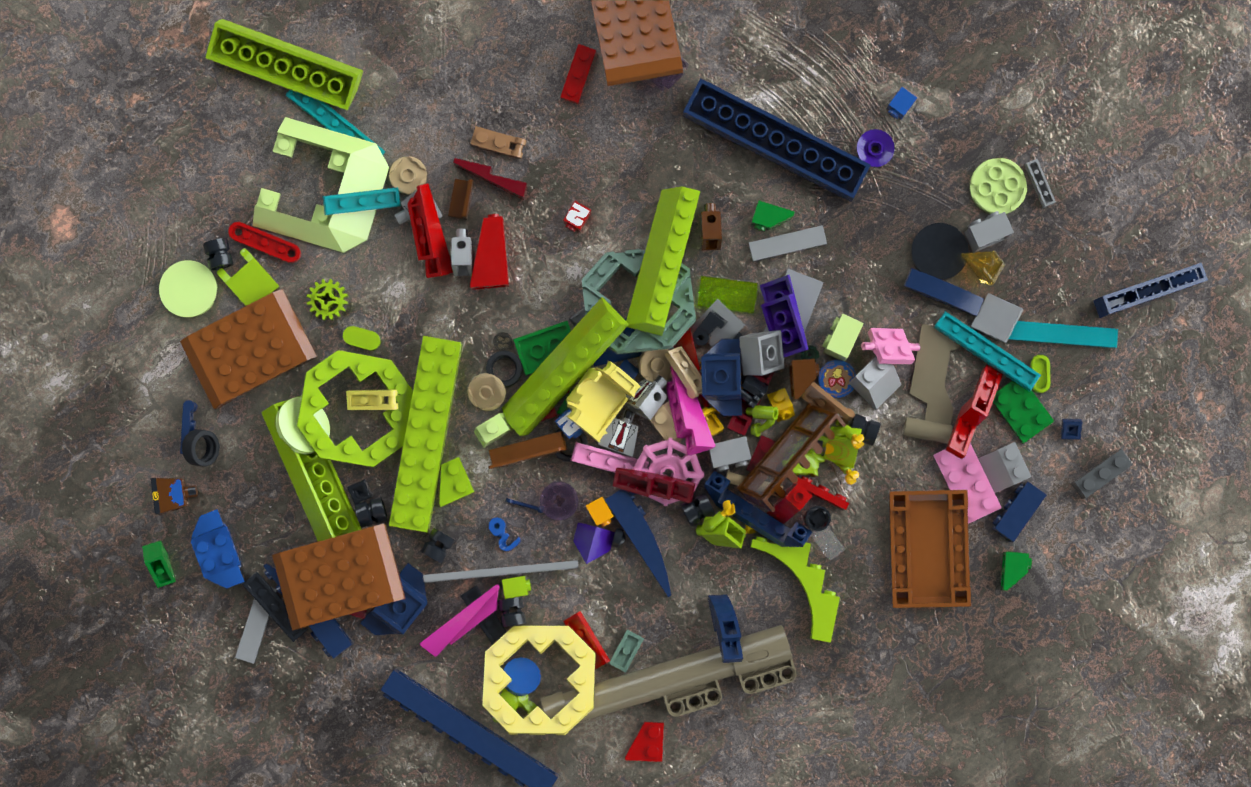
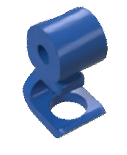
(497, 527)

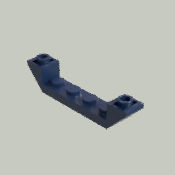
(754, 517)

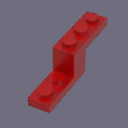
(974, 412)

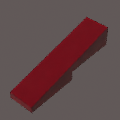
(484, 172)

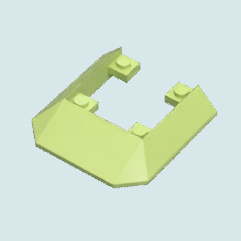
(362, 169)

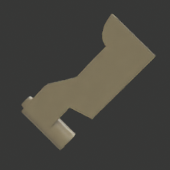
(929, 387)

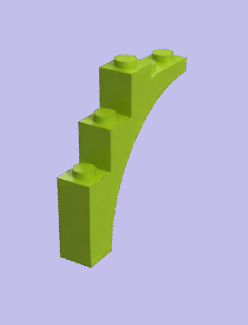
(822, 606)

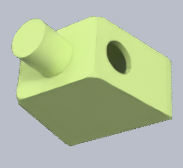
(492, 429)

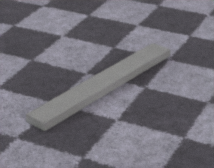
(500, 571)

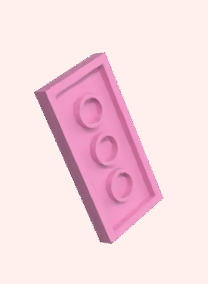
(970, 476)

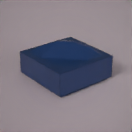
(1071, 429)

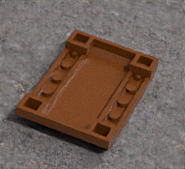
(636, 39)
(248, 348)
(929, 548)
(338, 576)

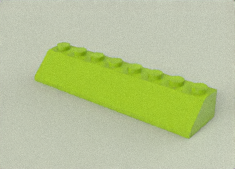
(283, 64)
(662, 260)
(563, 367)
(315, 485)

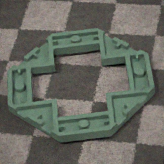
(640, 340)

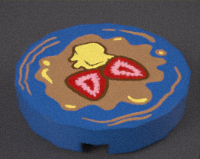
(835, 378)

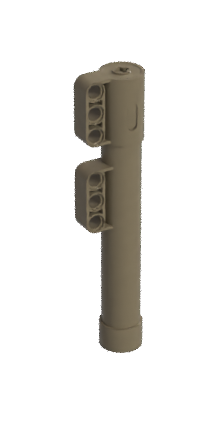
(689, 677)

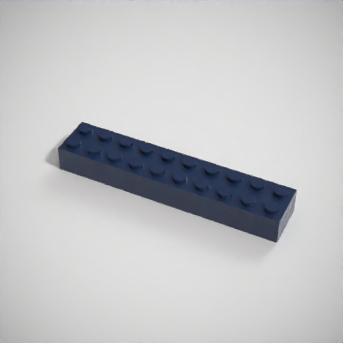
(776, 140)
(467, 731)

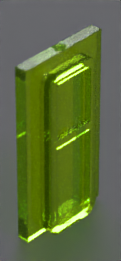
(734, 294)

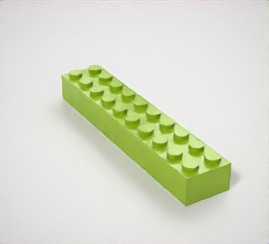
(425, 434)

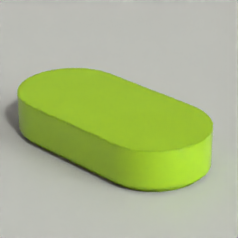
(361, 338)
(1041, 365)

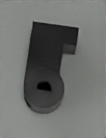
(703, 333)

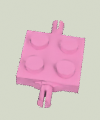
(890, 346)

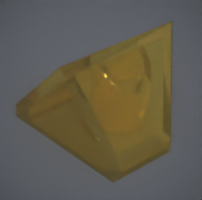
(985, 265)

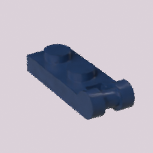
(188, 423)

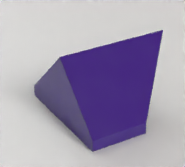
(592, 541)

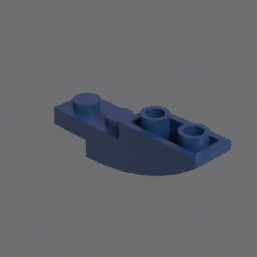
(727, 628)

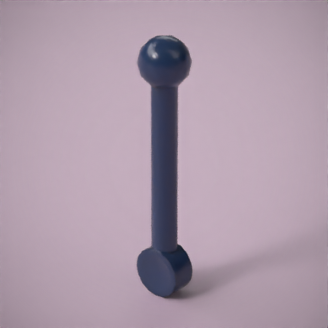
(524, 505)

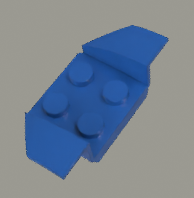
(216, 551)

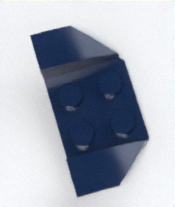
(723, 377)
(399, 615)

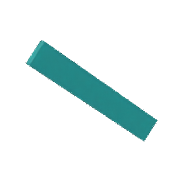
(327, 116)
(1065, 334)
(987, 351)

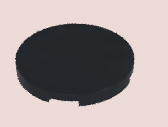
(939, 250)

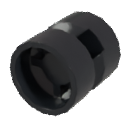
(218, 254)
(869, 428)
(697, 509)
(371, 512)
(817, 518)
(434, 551)
(515, 618)

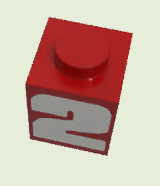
(576, 217)

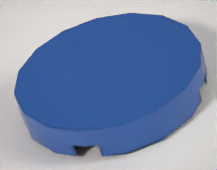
(524, 676)

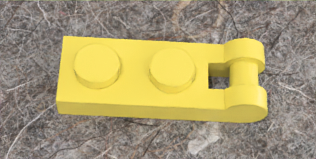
(371, 399)

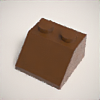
(802, 376)

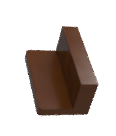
(461, 199)

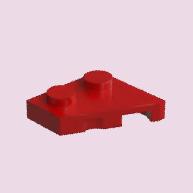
(648, 743)

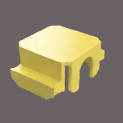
(600, 398)

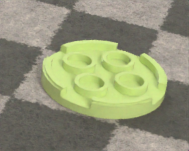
(998, 186)
(188, 289)
(286, 425)

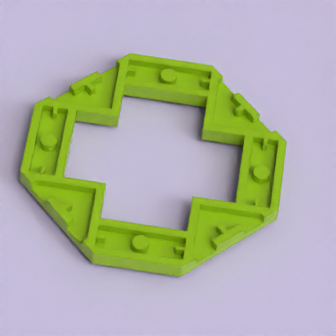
(313, 401)

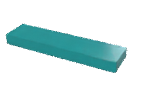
(361, 201)

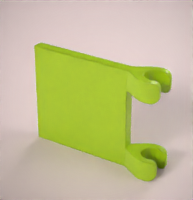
(250, 281)

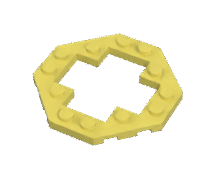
(537, 721)

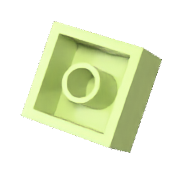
(842, 338)

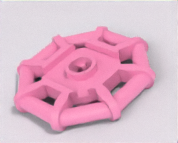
(669, 461)

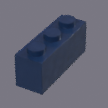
(1018, 511)

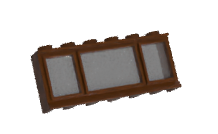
(787, 453)

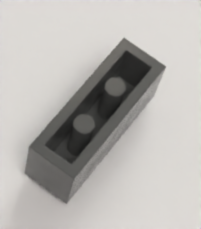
(1101, 474)

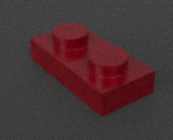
(761, 449)

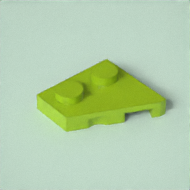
(454, 482)

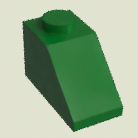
(770, 216)
(158, 564)
(1014, 567)

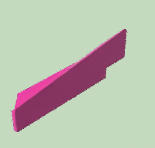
(688, 417)
(462, 622)

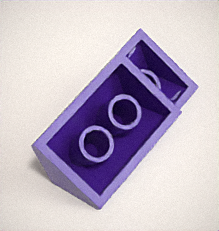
(783, 314)

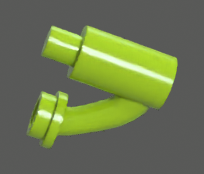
(768, 413)

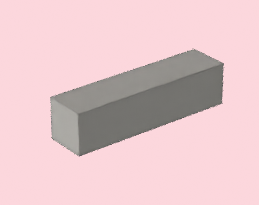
(1040, 183)

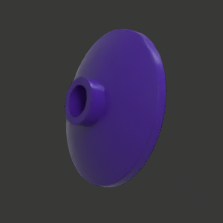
(880, 140)

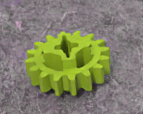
(329, 290)

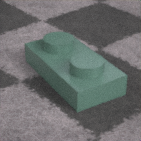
(626, 650)

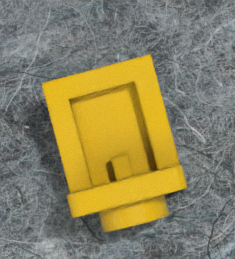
(782, 401)
(713, 422)

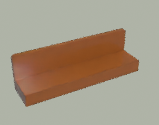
(527, 450)

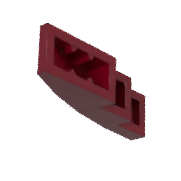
(653, 484)

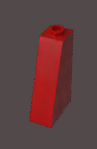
(490, 262)
(791, 504)

